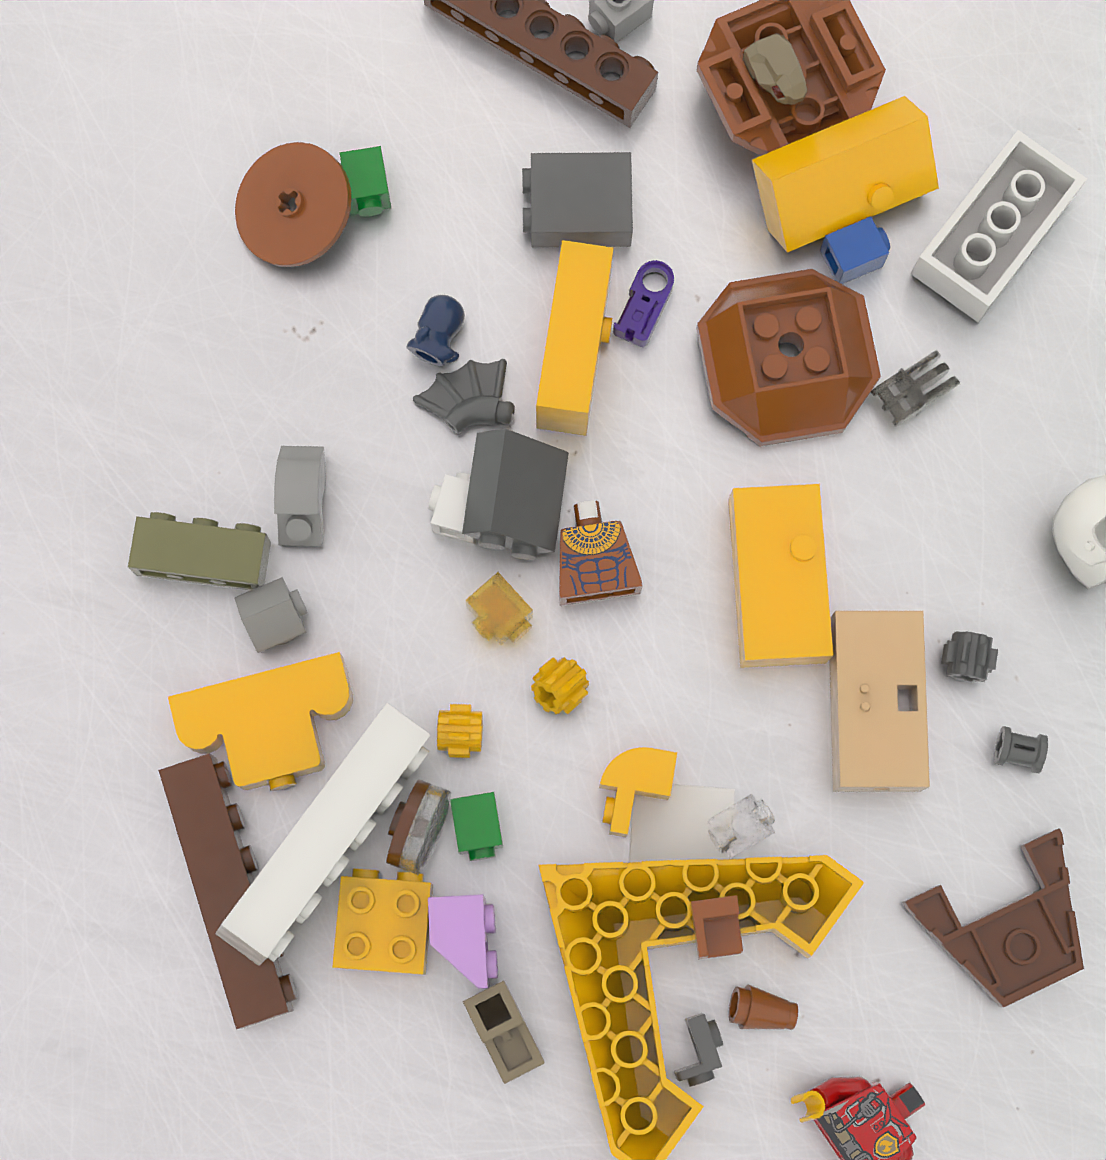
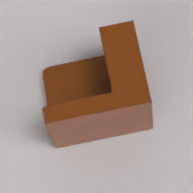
(716, 927)

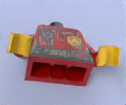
(862, 1118)

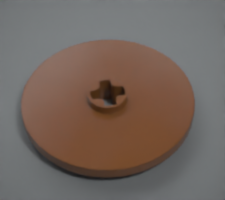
(321, 199)

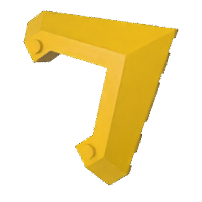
(619, 910)

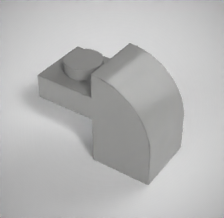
(299, 495)

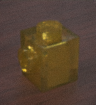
(499, 611)

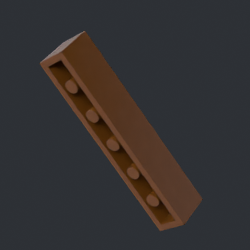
(220, 877)

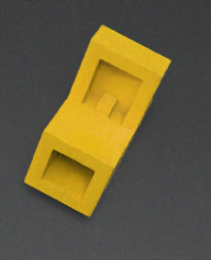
(635, 772)

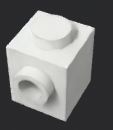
(449, 506)

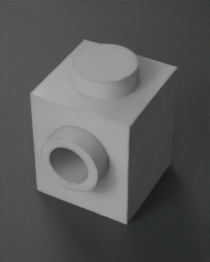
(618, 17)
(271, 614)

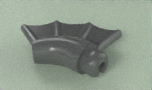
(469, 396)

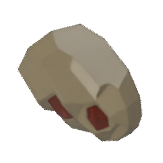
(776, 69)

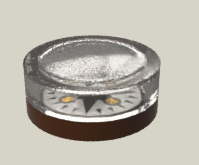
(418, 827)

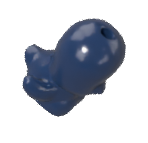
(436, 328)

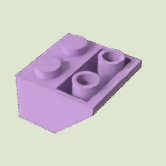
(460, 935)

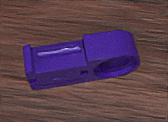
(644, 306)

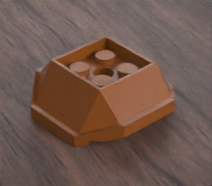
(834, 56)
(780, 395)

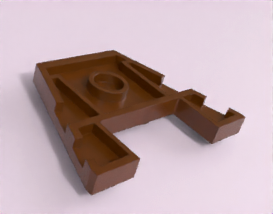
(1019, 944)

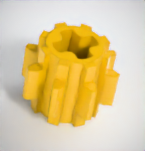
(560, 685)
(459, 730)

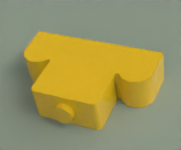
(266, 720)

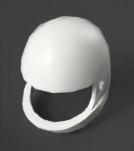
(1081, 531)

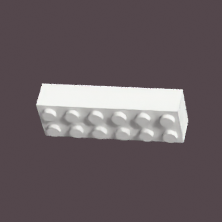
(317, 842)

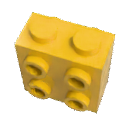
(382, 922)

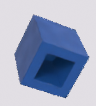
(855, 250)

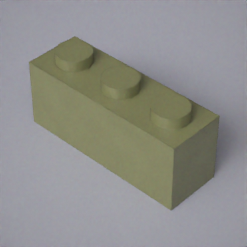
(199, 552)

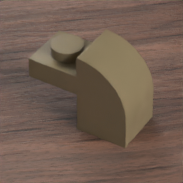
(503, 1031)

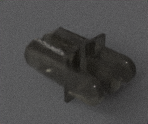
(912, 390)

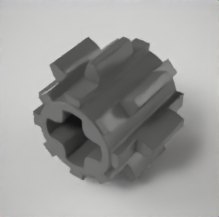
(969, 656)

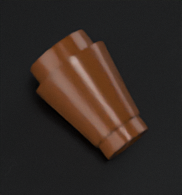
(761, 1010)

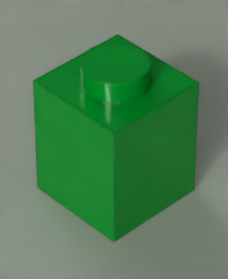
(367, 181)
(477, 825)

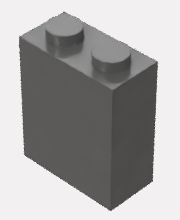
(579, 199)
(515, 493)

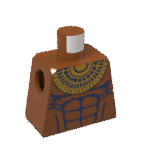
(595, 559)

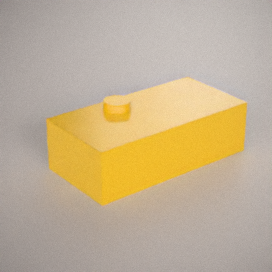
(846, 173)
(574, 337)
(780, 576)

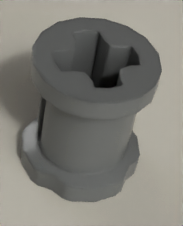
(1021, 749)

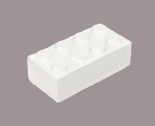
(998, 226)

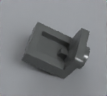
(705, 1040)

